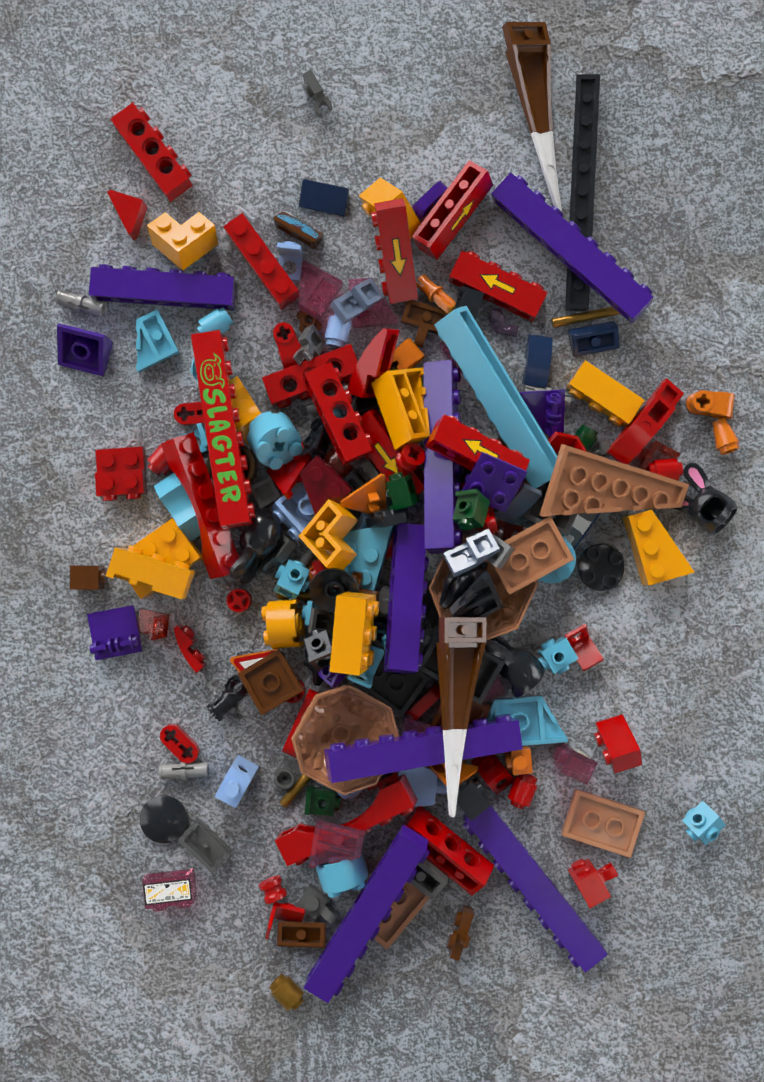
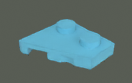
(153, 341)

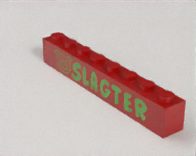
(221, 429)

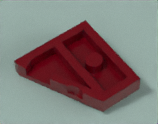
(323, 484)

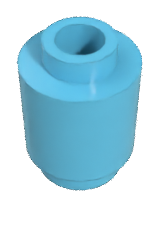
(214, 321)

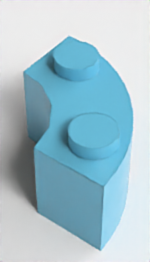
(179, 505)

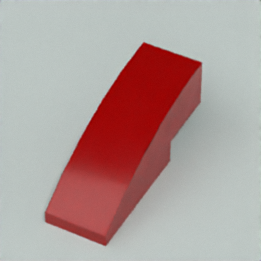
(373, 363)

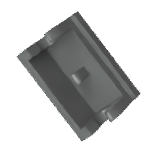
(205, 845)

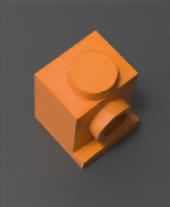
(519, 761)

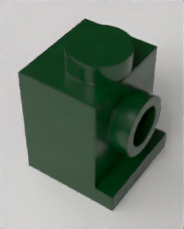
(401, 491)
(470, 509)
(315, 794)

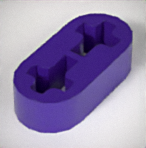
(429, 199)

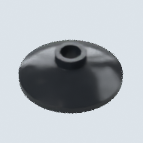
(324, 594)

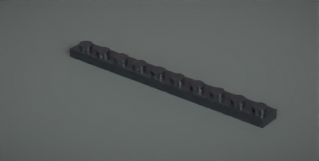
(583, 177)

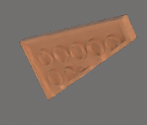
(601, 485)

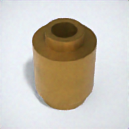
(286, 992)

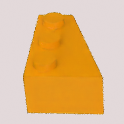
(402, 405)
(654, 550)
(150, 571)

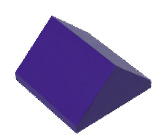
(83, 349)

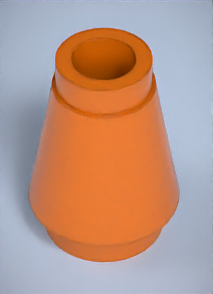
(725, 438)

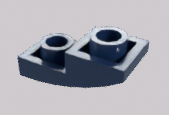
(538, 360)

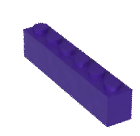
(162, 288)
(405, 600)

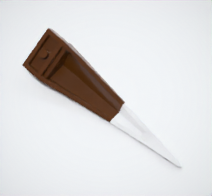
(530, 66)
(459, 661)

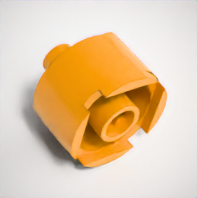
(283, 624)

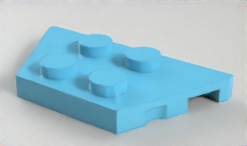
(371, 550)
(534, 718)

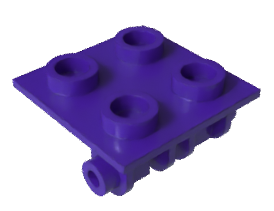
(547, 409)
(495, 480)
(114, 632)

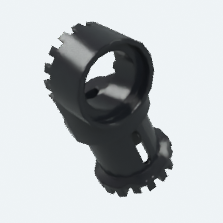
(228, 698)

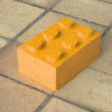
(171, 543)
(353, 633)

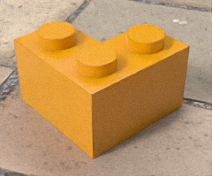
(384, 191)
(183, 242)
(326, 534)

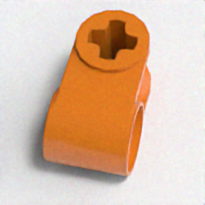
(407, 355)
(715, 404)

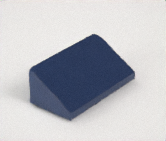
(324, 197)
(594, 338)

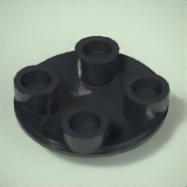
(601, 567)
(163, 819)

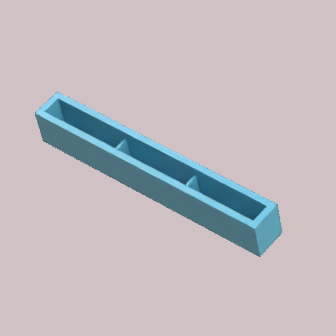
(497, 393)

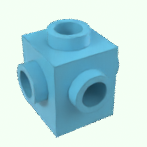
(292, 579)
(564, 657)
(703, 823)

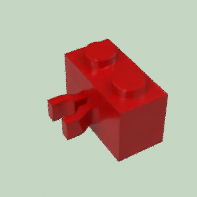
(618, 744)
(591, 881)

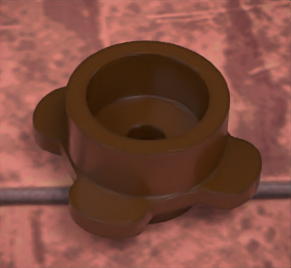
(303, 317)

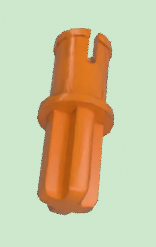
(435, 294)

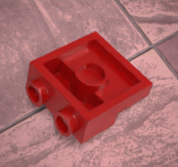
(120, 473)

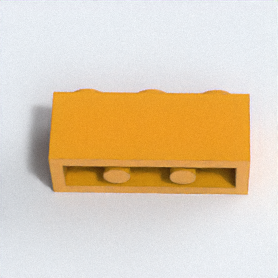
(604, 394)

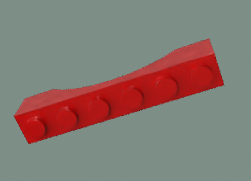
(189, 466)
(392, 799)

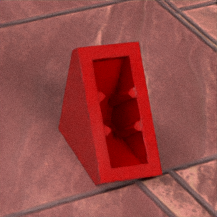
(130, 210)

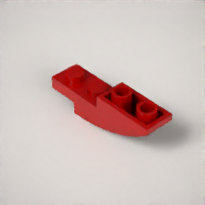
(646, 422)

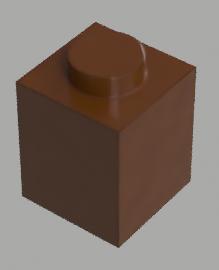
(87, 577)

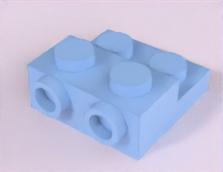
(295, 512)

